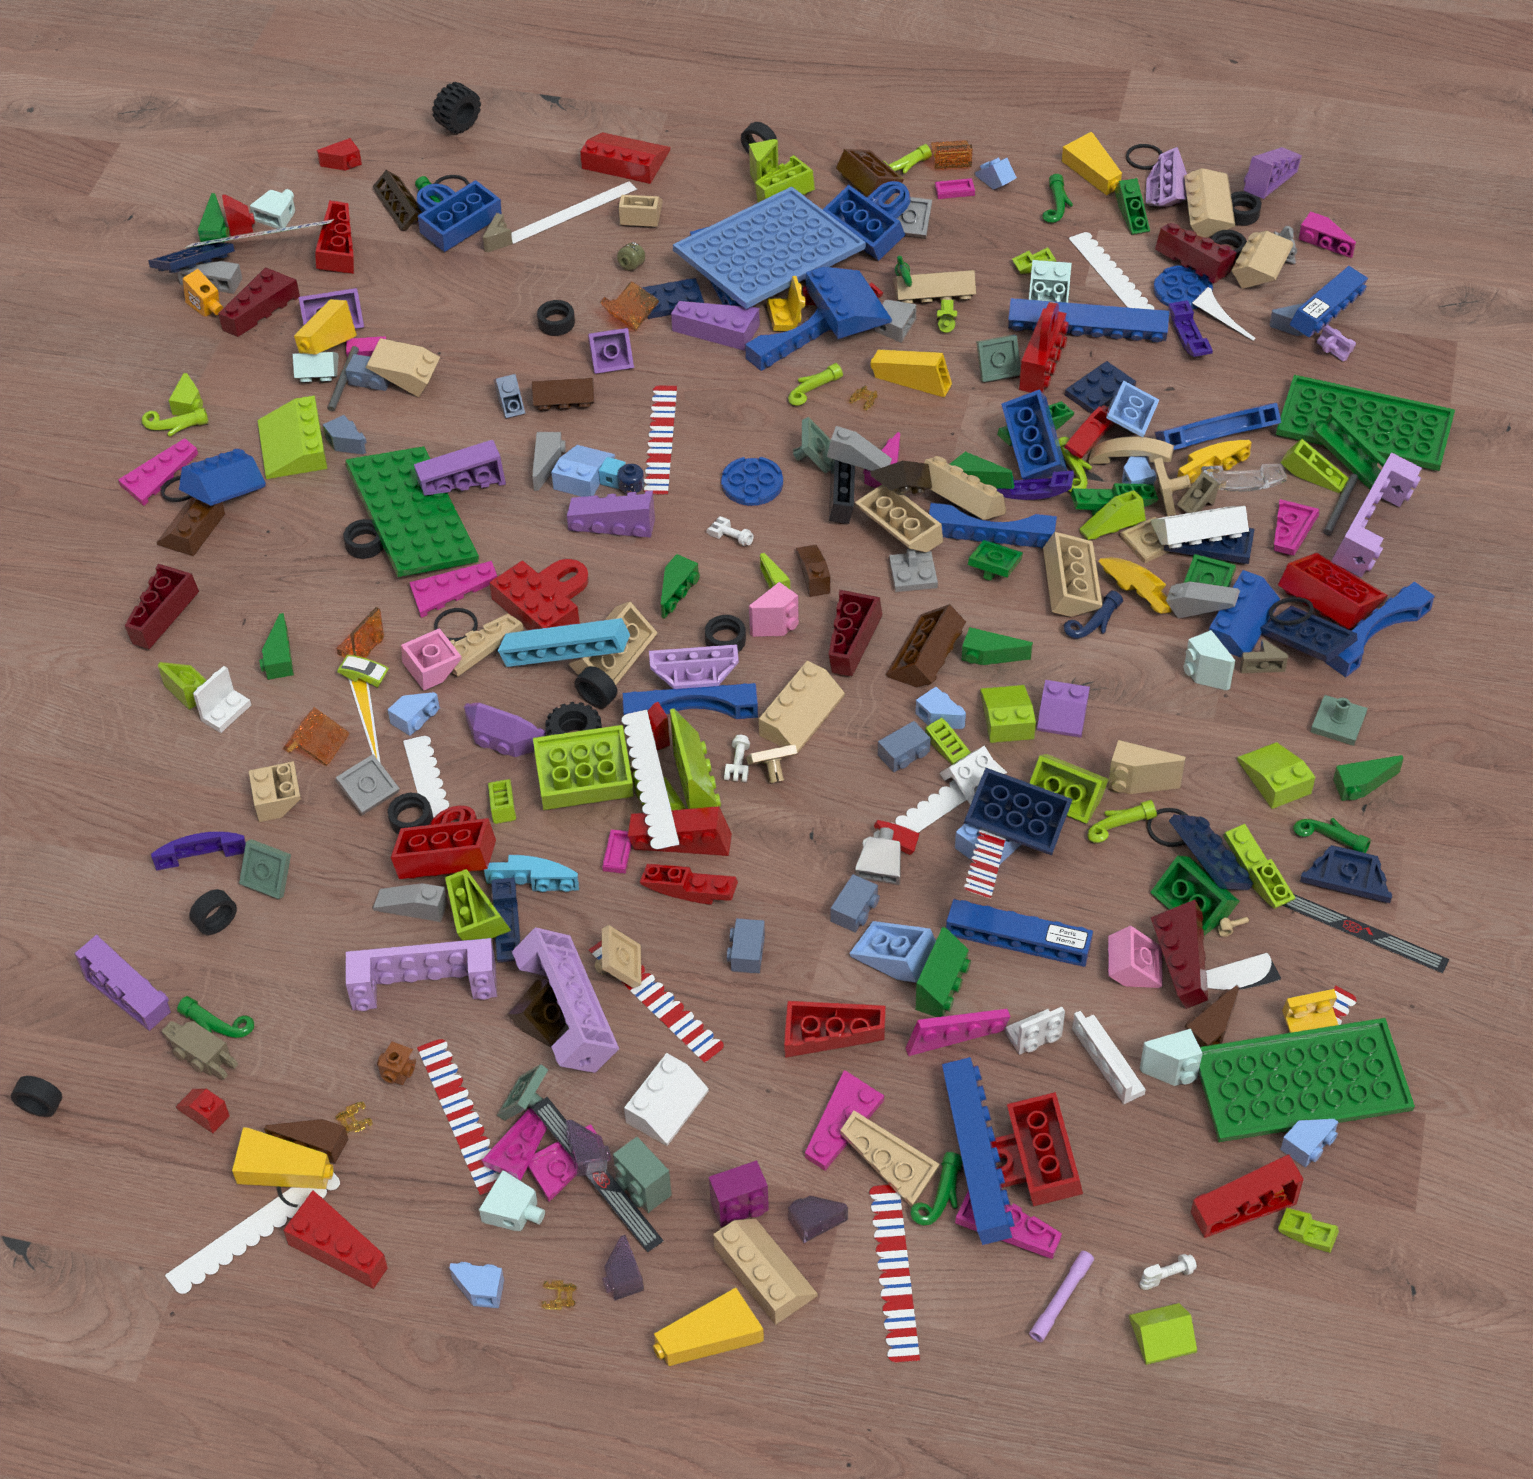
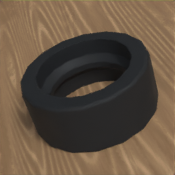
(759, 129)
(1249, 200)
(1232, 238)
(559, 327)
(365, 550)
(725, 622)
(596, 687)
(406, 801)
(207, 903)
(36, 1096)

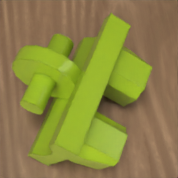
(946, 316)

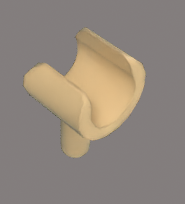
(1226, 926)

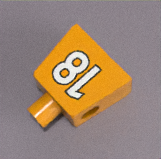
(201, 294)

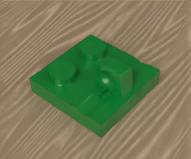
(995, 559)
(1210, 571)

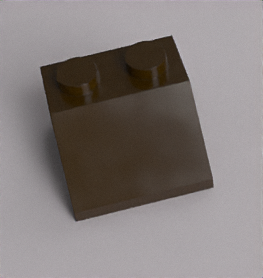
(905, 477)
(540, 1014)

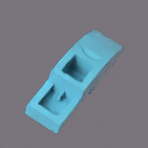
(540, 872)

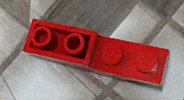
(1089, 433)
(689, 886)

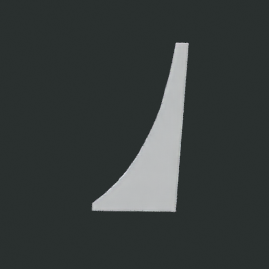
(1209, 304)

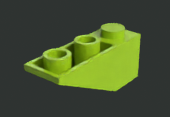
(1117, 514)

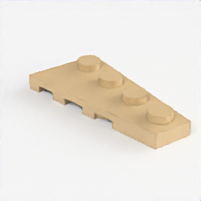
(483, 642)
(896, 1161)

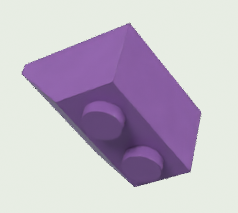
(610, 350)
(1063, 708)

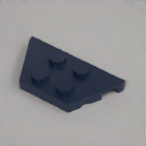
(1349, 873)

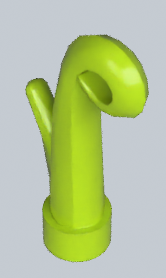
(920, 154)
(797, 396)
(176, 423)
(1076, 465)
(1098, 832)

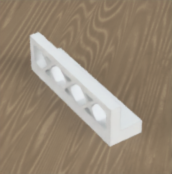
(1107, 1057)

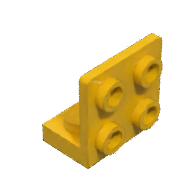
(786, 313)
(1310, 1011)

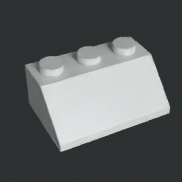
(665, 1100)

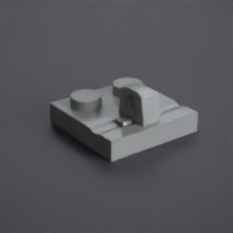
(916, 217)
(913, 571)
(367, 784)

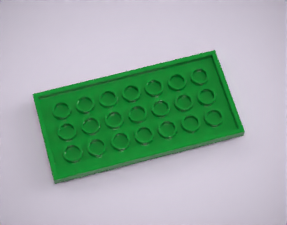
(1385, 421)
(414, 528)
(1303, 1075)

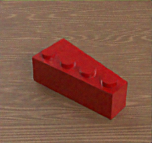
(335, 245)
(697, 832)
(830, 1026)
(1248, 1197)
(335, 1242)

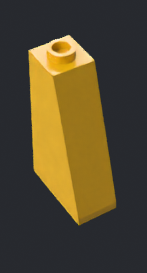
(1092, 163)
(326, 328)
(913, 369)
(277, 1162)
(709, 1330)

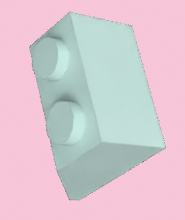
(315, 365)
(1209, 661)
(1172, 1058)

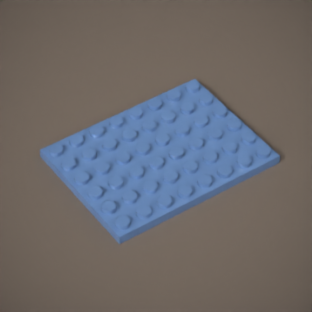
(766, 245)

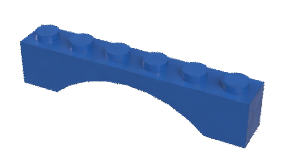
(768, 349)
(1220, 426)
(1030, 532)
(1407, 606)
(733, 700)

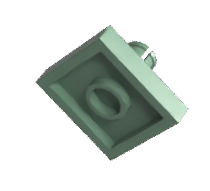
(998, 358)
(814, 445)
(1339, 720)
(265, 869)
(523, 1093)

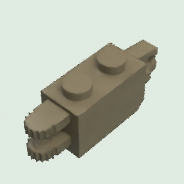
(199, 1048)

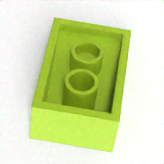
(1008, 713)
(1278, 774)

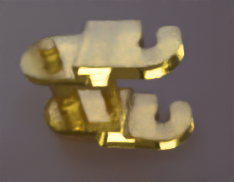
(859, 393)
(349, 1112)
(558, 1303)

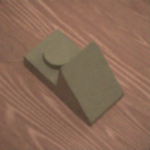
(497, 234)
(1200, 493)
(1266, 660)

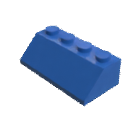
(1033, 436)
(221, 477)
(1241, 625)

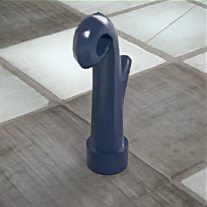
(1100, 617)

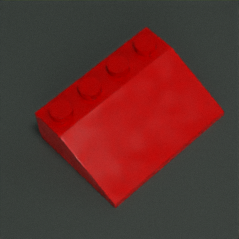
(623, 157)
(1331, 589)

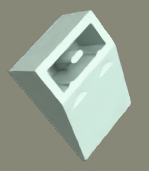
(1050, 281)

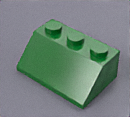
(1189, 882)
(942, 975)

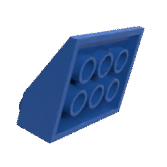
(845, 300)

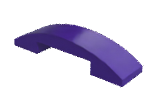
(1187, 330)
(1040, 488)
(197, 844)

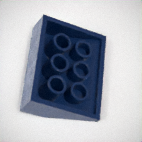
(1018, 811)

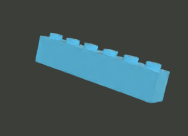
(564, 642)

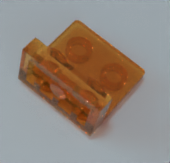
(951, 154)
(631, 306)
(364, 636)
(318, 737)

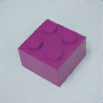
(739, 1193)

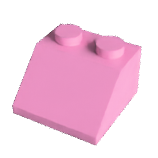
(774, 612)
(430, 658)
(1134, 959)

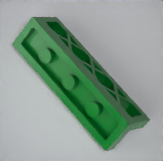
(1349, 452)

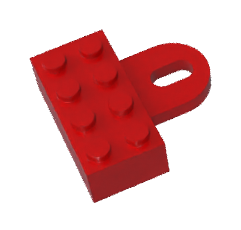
(1044, 349)
(540, 597)
(444, 845)
(1039, 1151)

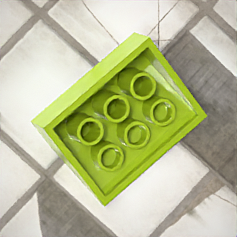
(292, 439)
(692, 765)
(583, 767)

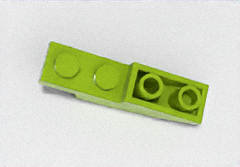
(1262, 872)

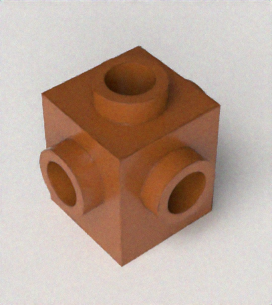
(396, 1063)

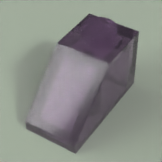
(586, 1149)
(815, 1216)
(622, 1272)

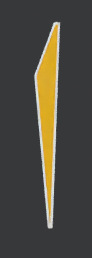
(363, 700)

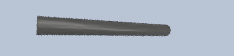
(341, 382)
(1340, 504)

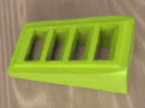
(772, 572)
(941, 729)
(502, 802)

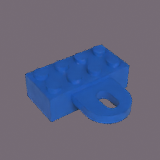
(457, 214)
(870, 217)

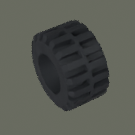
(456, 107)
(572, 718)

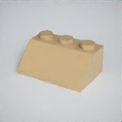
(1261, 259)

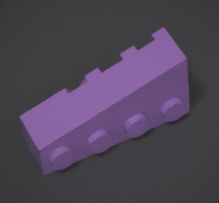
(1270, 171)
(716, 323)
(461, 469)
(613, 514)
(121, 983)

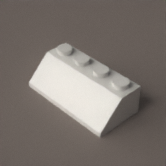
(1201, 525)

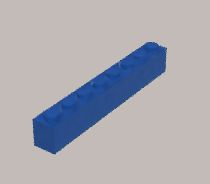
(1095, 319)
(977, 1152)

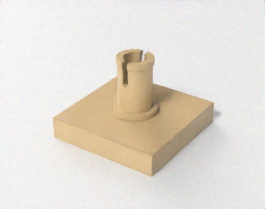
(1168, 485)
(772, 759)
(620, 957)

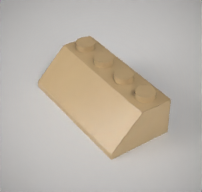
(1209, 202)
(936, 285)
(965, 489)
(902, 518)
(1071, 575)
(618, 663)
(800, 707)
(763, 1268)

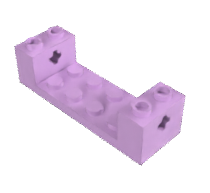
(1360, 544)
(420, 962)
(589, 1037)

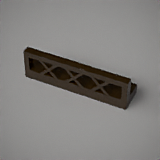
(400, 195)

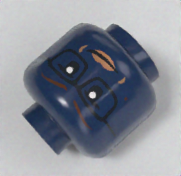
(630, 478)

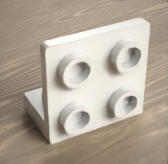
(219, 702)
(969, 771)
(1036, 1030)

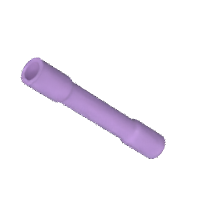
(1047, 1319)

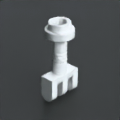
(723, 526)
(741, 744)
(1153, 1274)

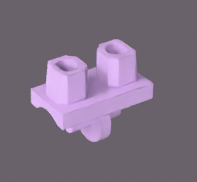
(1334, 342)

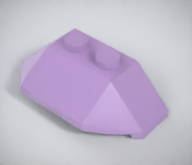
(1166, 180)
(694, 666)

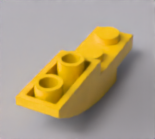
(1220, 454)
(1133, 577)

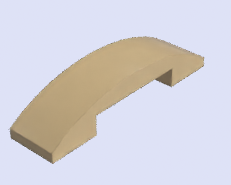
(1131, 447)

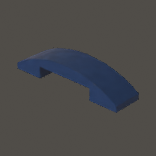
(506, 904)

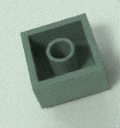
(642, 1175)

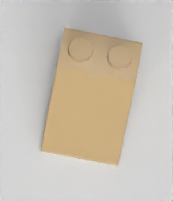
(403, 364)
(1144, 769)

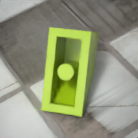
(185, 397)

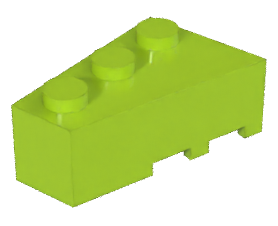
(792, 174)
(472, 910)

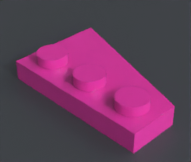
(1293, 526)
(517, 1146)
(553, 1168)

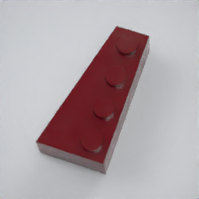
(1195, 251)
(257, 301)
(160, 605)
(853, 629)
(1183, 949)

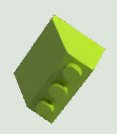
(1072, 782)

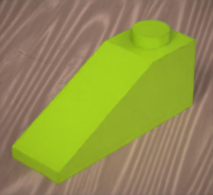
(1311, 466)

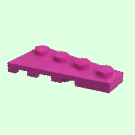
(154, 473)
(442, 588)
(953, 1029)
(847, 1097)
(1027, 1233)

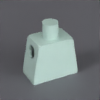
(274, 208)
(510, 1204)

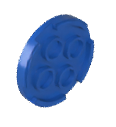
(1180, 284)
(752, 481)

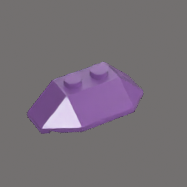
(501, 730)

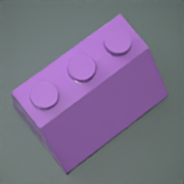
(313, 303)

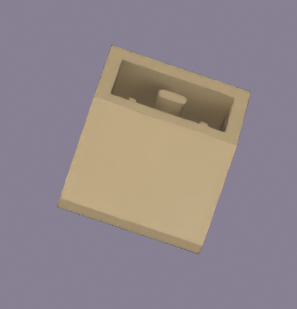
(640, 210)
(274, 790)

